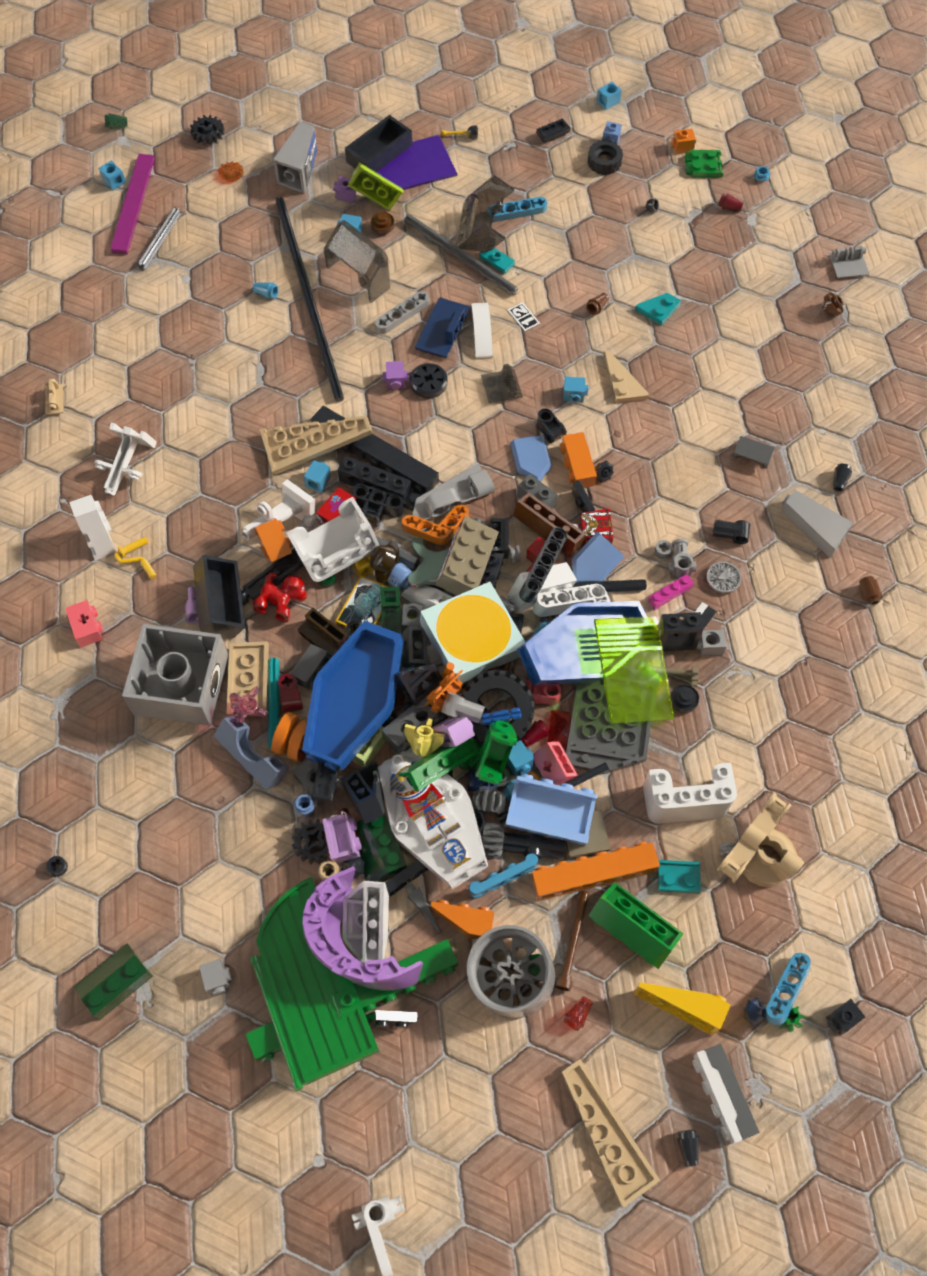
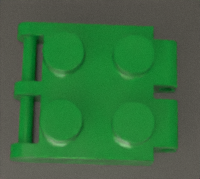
(704, 163)

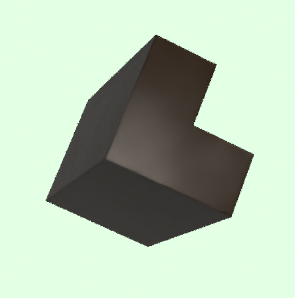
(321, 632)

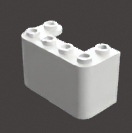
(689, 803)

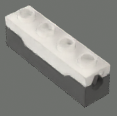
(725, 1093)

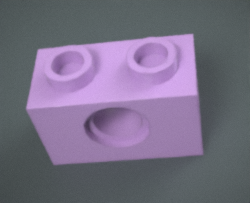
(455, 731)

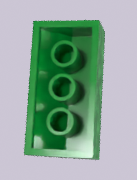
(635, 925)

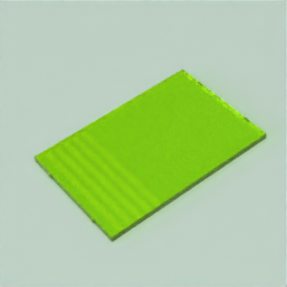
(633, 669)

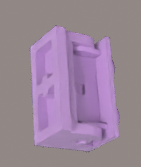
(341, 838)

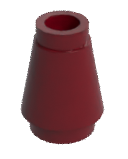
(730, 202)
(535, 733)

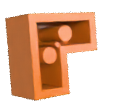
(272, 540)

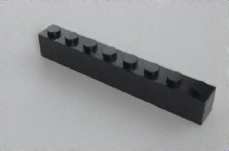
(385, 456)

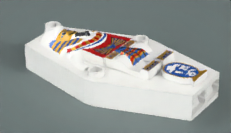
(433, 822)

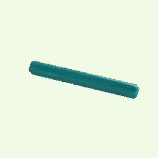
(273, 698)

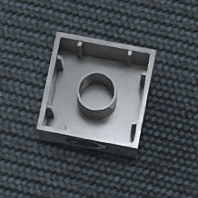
(175, 674)

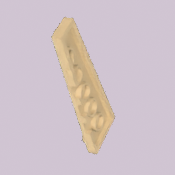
(618, 1152)

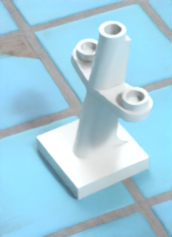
(129, 442)
(294, 503)

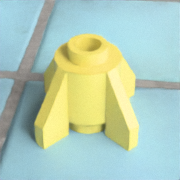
(423, 739)

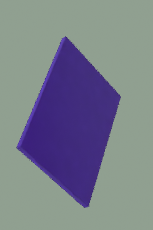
(420, 164)

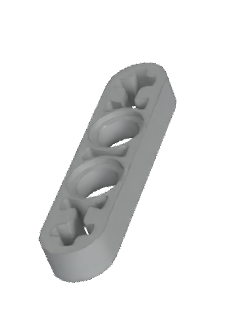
(391, 323)

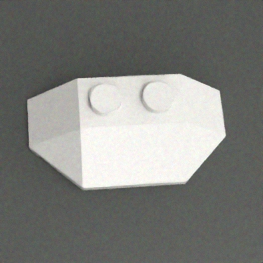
(366, 920)

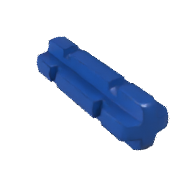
(504, 715)

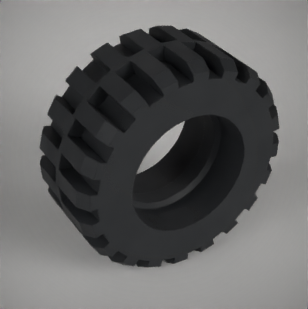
(513, 686)

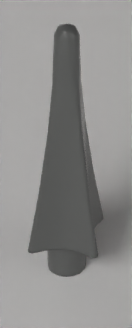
(417, 898)

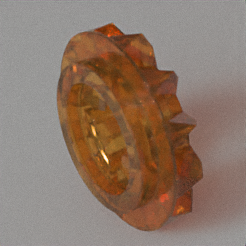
(231, 176)

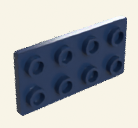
(442, 327)

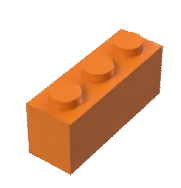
(578, 459)

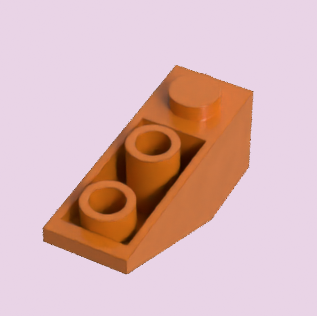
(467, 920)

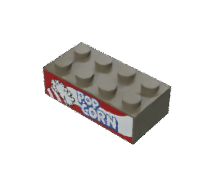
(467, 557)

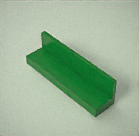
(438, 763)

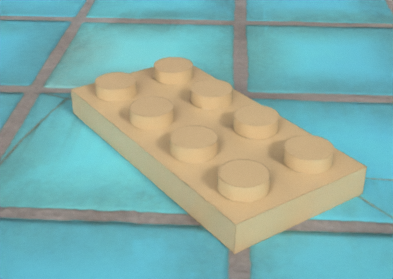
(247, 670)

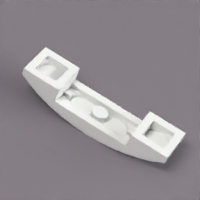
(482, 330)

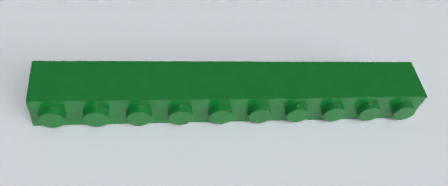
(436, 961)

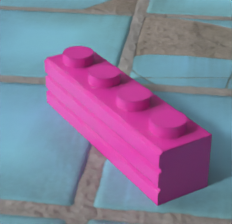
(670, 592)

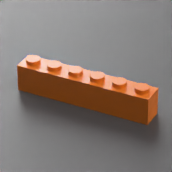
(595, 871)

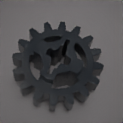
(207, 129)
(309, 849)

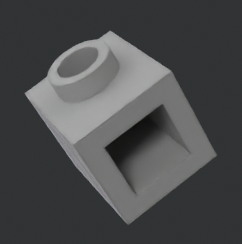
(215, 977)

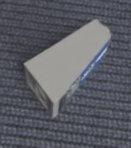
(296, 158)

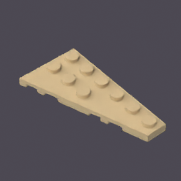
(306, 441)

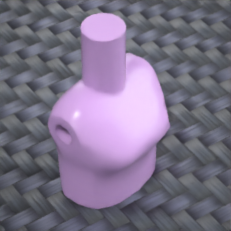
(191, 607)

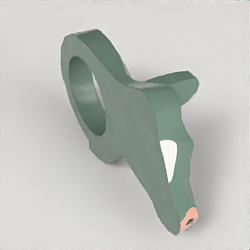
(430, 566)

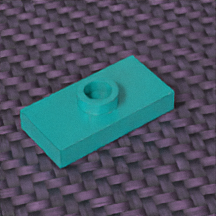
(498, 260)

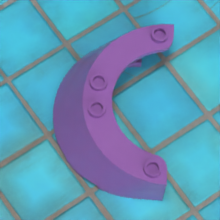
(322, 932)

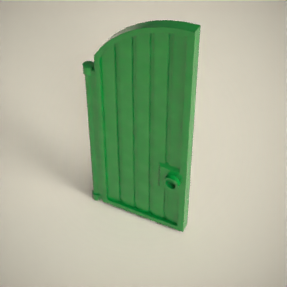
(309, 1004)

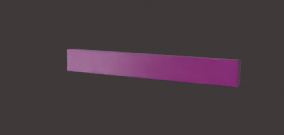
(132, 204)

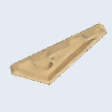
(623, 384)

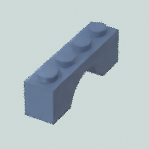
(235, 738)

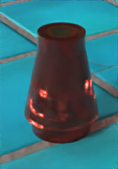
(577, 1015)

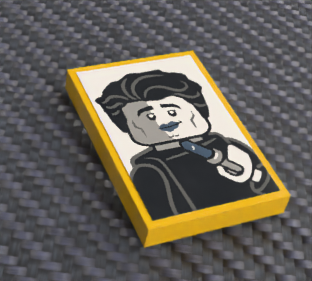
(347, 613)

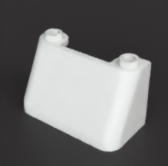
(335, 542)

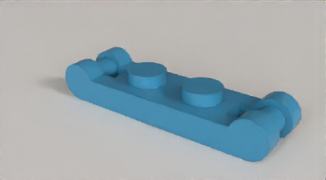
(497, 880)

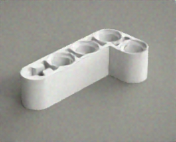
(557, 601)

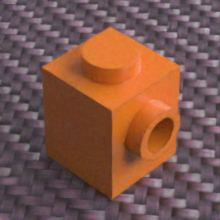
(683, 141)

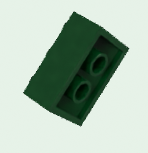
(379, 850)
(113, 982)

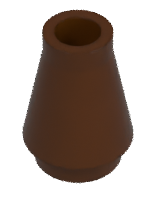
(597, 303)

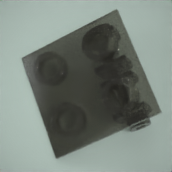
(501, 385)

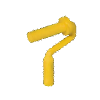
(130, 547)

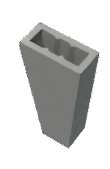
(816, 521)

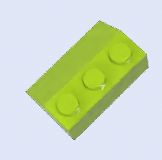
(375, 186)

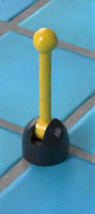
(472, 132)

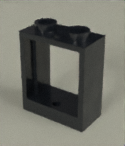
(686, 631)

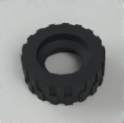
(608, 148)

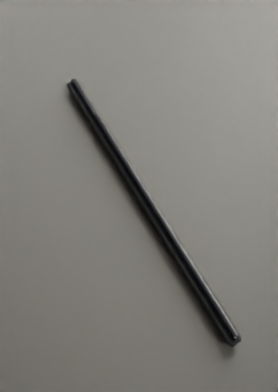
(309, 299)

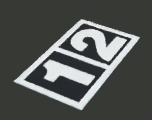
(523, 316)

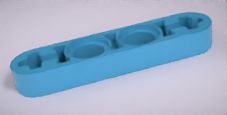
(518, 212)
(790, 988)

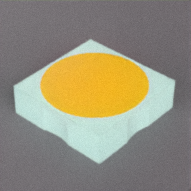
(472, 631)

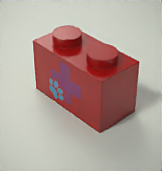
(330, 508)

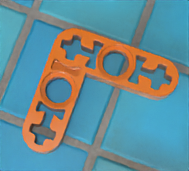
(438, 534)

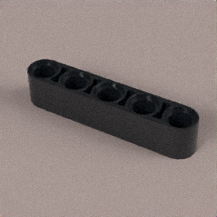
(543, 565)

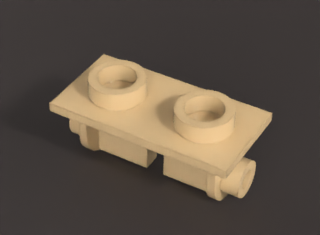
(53, 397)

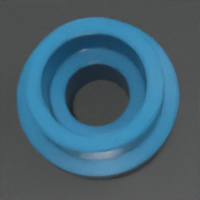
(762, 173)

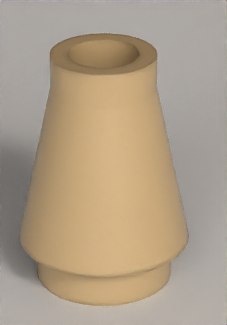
(327, 867)

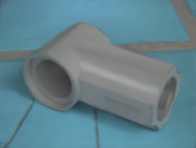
(459, 707)

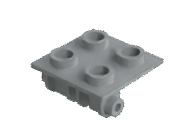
(849, 262)

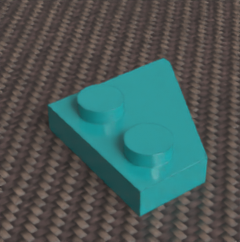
(659, 307)

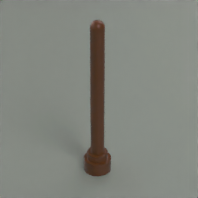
(564, 981)

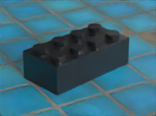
(379, 144)
(218, 596)

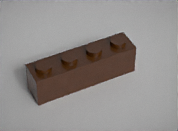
(543, 519)

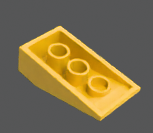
(696, 1008)

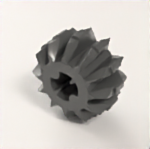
(489, 801)
(493, 840)

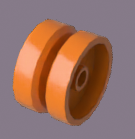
(290, 737)

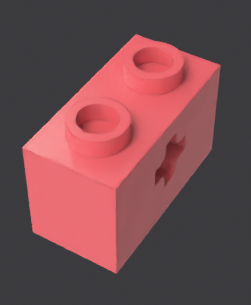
(84, 623)
(554, 763)

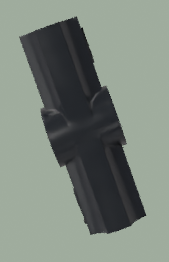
(534, 844)

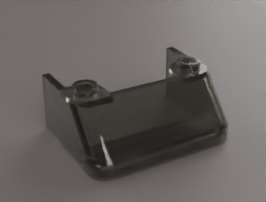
(478, 214)
(360, 255)

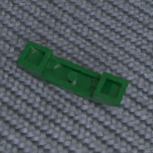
(391, 609)

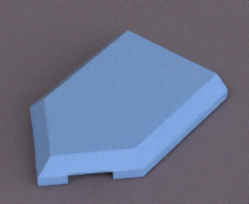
(531, 456)
(595, 560)

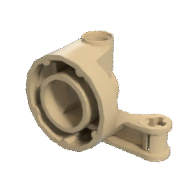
(752, 861)

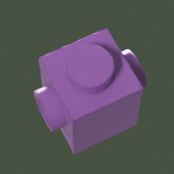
(343, 191)
(395, 375)

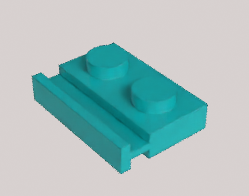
(679, 876)

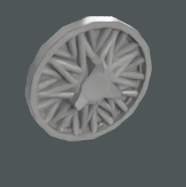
(723, 577)

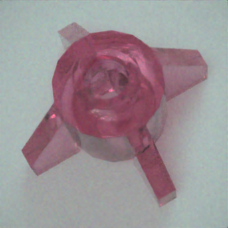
(245, 705)

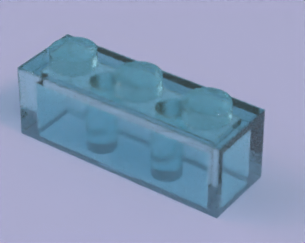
(368, 602)

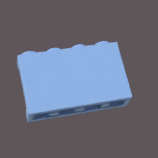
(551, 809)

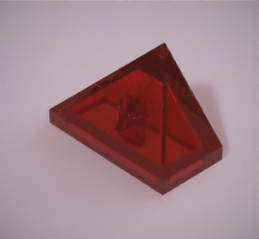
(559, 727)

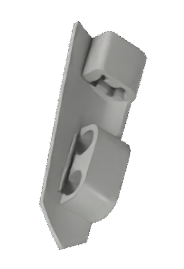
(456, 491)

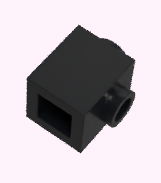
(844, 1017)

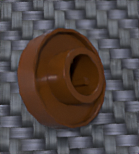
(382, 222)
(833, 304)

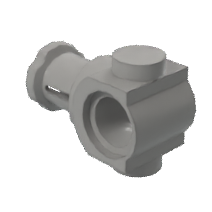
(681, 558)

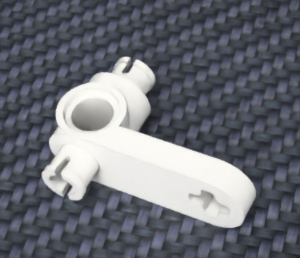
(389, 1209)

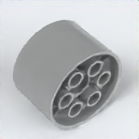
(492, 943)

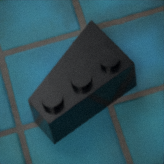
(365, 792)

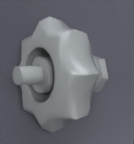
(509, 605)

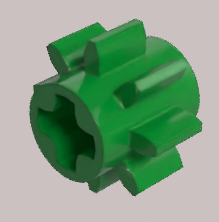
(796, 1017)

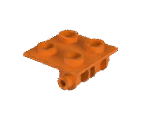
(448, 684)

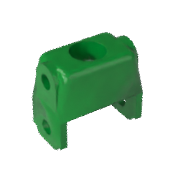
(495, 751)

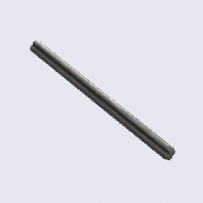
(460, 254)

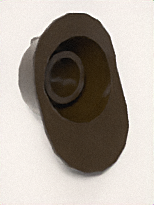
(384, 560)

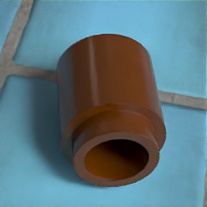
(870, 590)

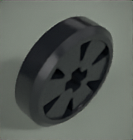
(431, 388)

